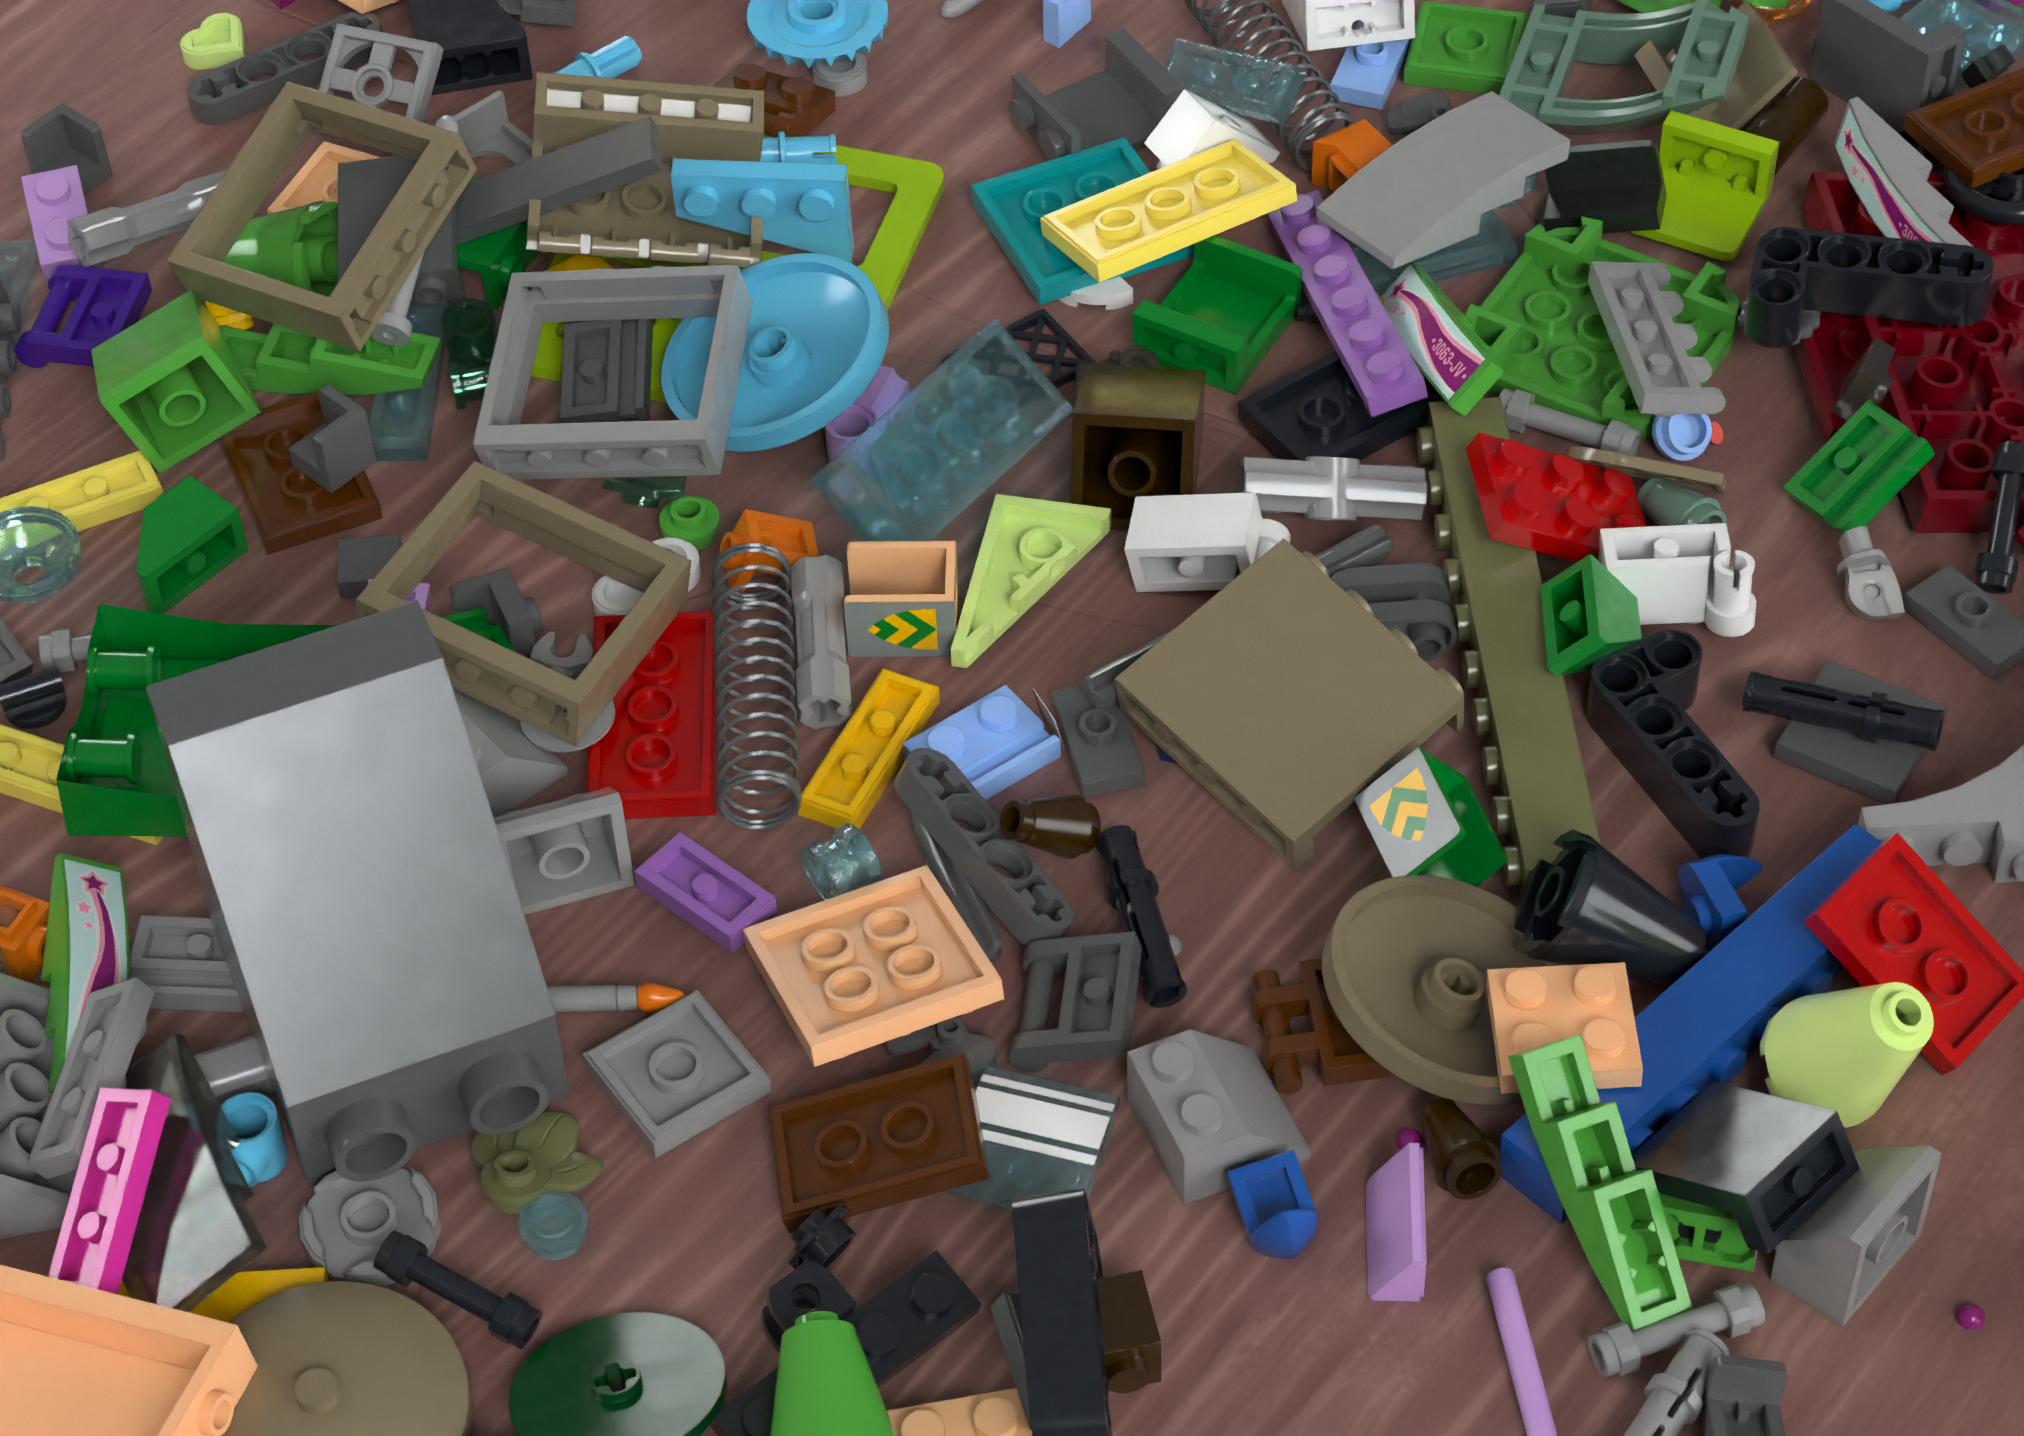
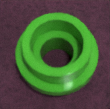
(691, 520)

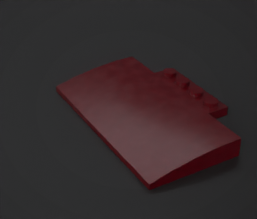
(1949, 381)

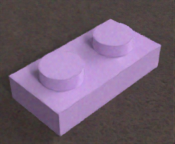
(52, 201)

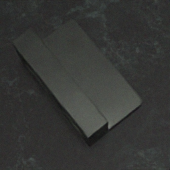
(1610, 184)

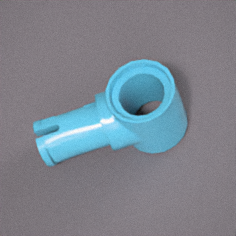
(260, 1134)

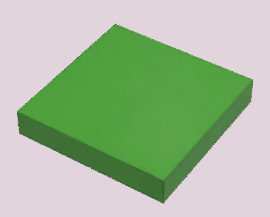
(1463, 47)

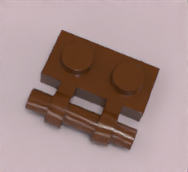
(1328, 1042)

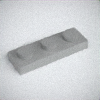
(96, 1059)

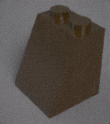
(1135, 436)

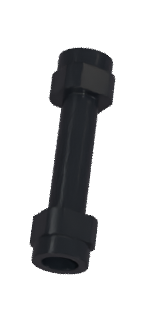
(1997, 567)
(406, 1261)

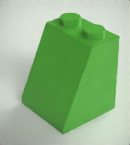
(173, 382)

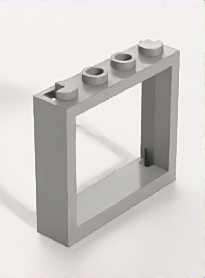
(612, 447)

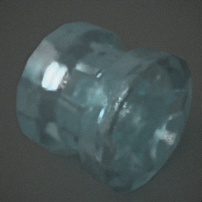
(840, 862)

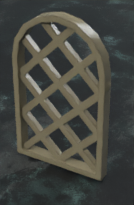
(1649, 468)

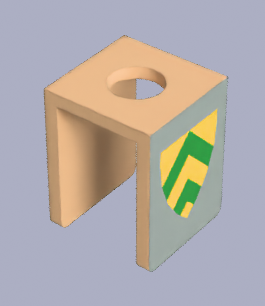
(901, 598)

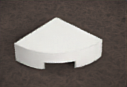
(1111, 293)

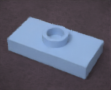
(1369, 72)

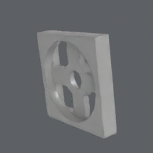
(351, 40)

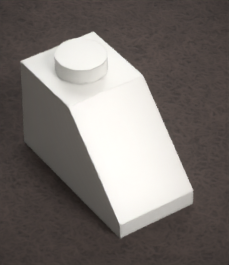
(1199, 125)

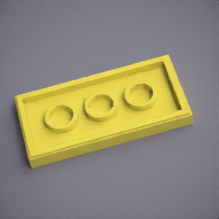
(1167, 209)

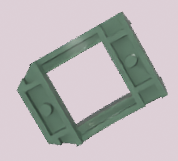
(1702, 73)

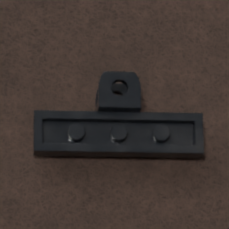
(891, 1327)

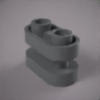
(1407, 599)

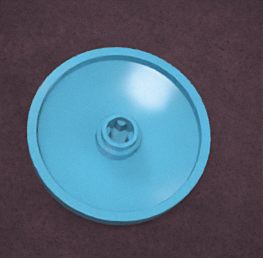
(806, 353)

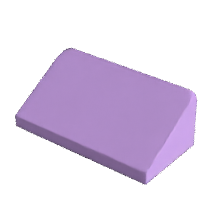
(1397, 1228)

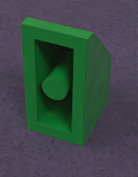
(186, 542)
(1586, 616)

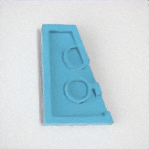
(799, 202)

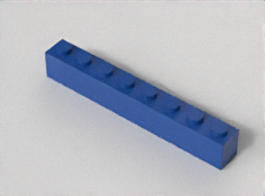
(1712, 1014)

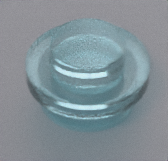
(554, 1225)

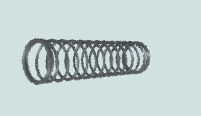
(1294, 142)
(776, 775)

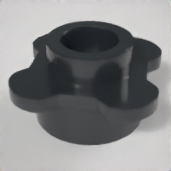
(822, 1237)

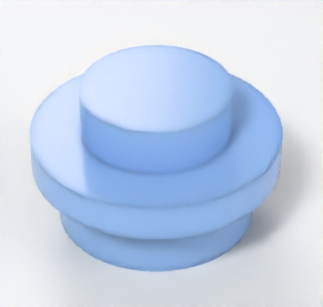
(1682, 435)

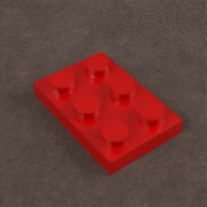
(1549, 498)
(1907, 927)

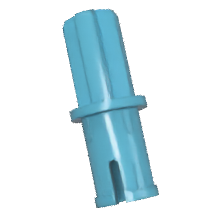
(607, 61)
(799, 149)

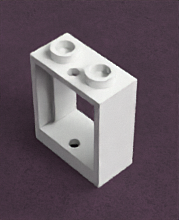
(1329, 22)

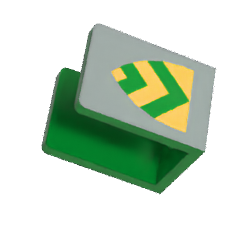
(1430, 822)

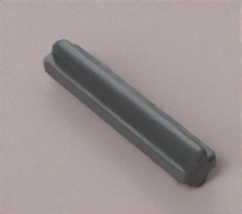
(960, 892)

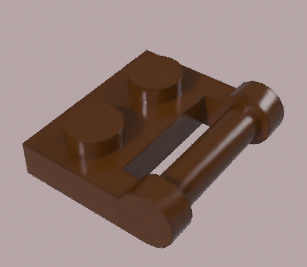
(789, 103)

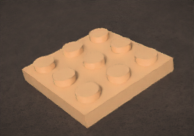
(872, 965)

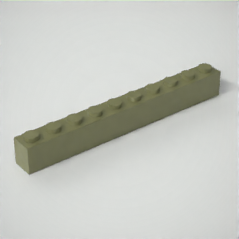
(1499, 614)

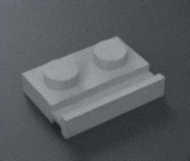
(182, 965)

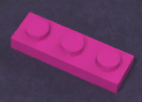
(109, 1188)

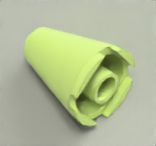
(1846, 1047)

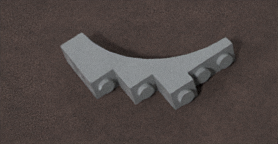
(1963, 824)

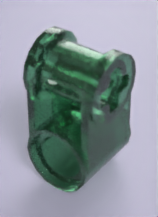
(470, 345)

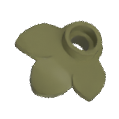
(533, 1162)

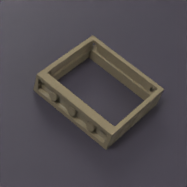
(386, 254)
(499, 674)

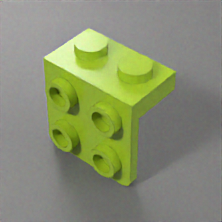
(1713, 185)

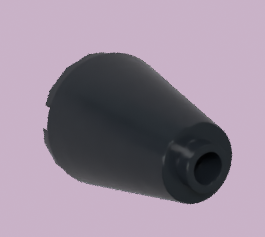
(1601, 912)

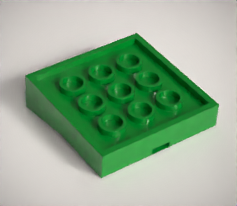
(113, 759)

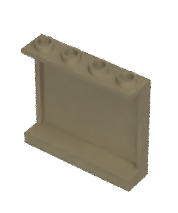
(1287, 698)

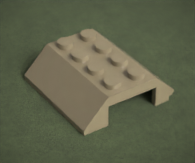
(641, 215)

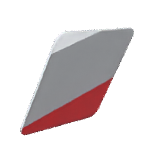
(1047, 717)

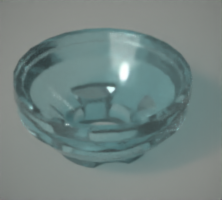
(38, 539)

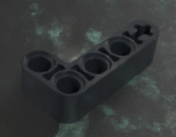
(1863, 278)
(1641, 716)
(1061, 1314)

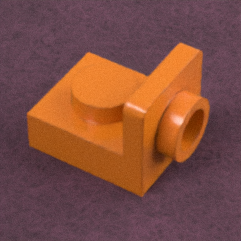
(788, 535)

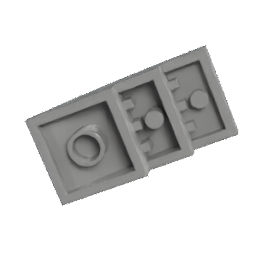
(1442, 179)

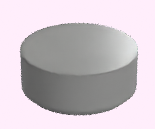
(843, 77)

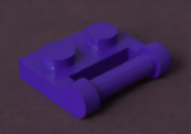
(105, 306)

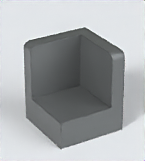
(66, 140)
(338, 446)

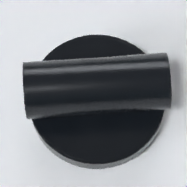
(34, 699)

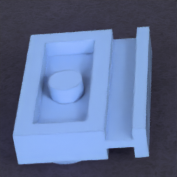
(992, 741)

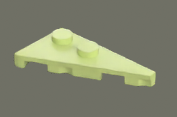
(1020, 558)

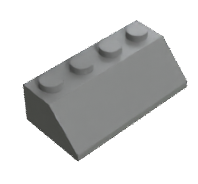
(26, 1198)

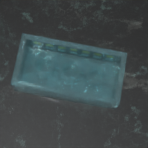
(944, 441)

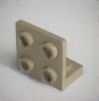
(1758, 76)

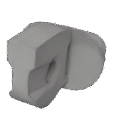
(1870, 580)

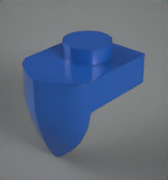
(1710, 893)
(1275, 1205)

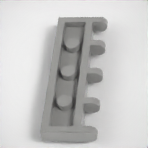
(1650, 342)

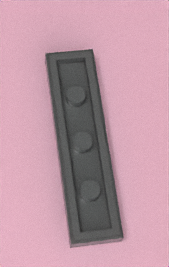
(559, 178)

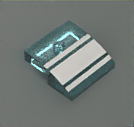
(1039, 1136)

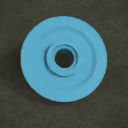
(816, 28)

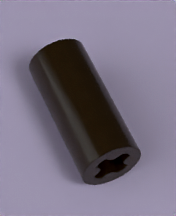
(1791, 116)

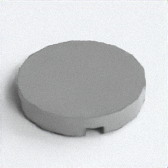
(353, 1218)

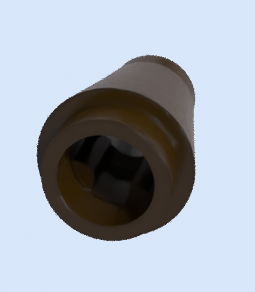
(1053, 824)
(1459, 1151)

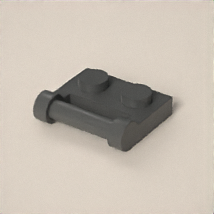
(1094, 1005)

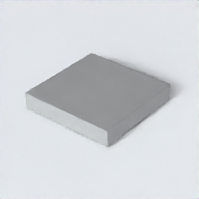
(676, 1073)

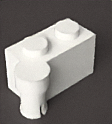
(1196, 540)
(1683, 575)

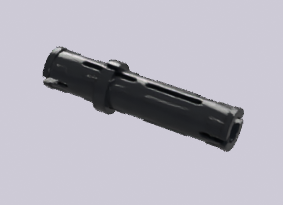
(1860, 714)
(1133, 893)

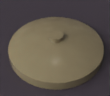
(1412, 980)
(350, 1365)

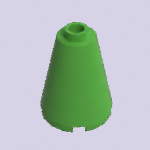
(292, 247)
(826, 1382)

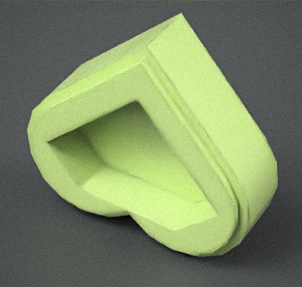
(214, 43)

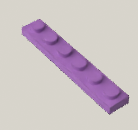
(1348, 307)

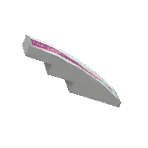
(1892, 179)

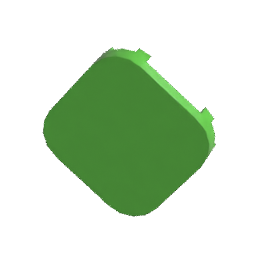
(1553, 336)

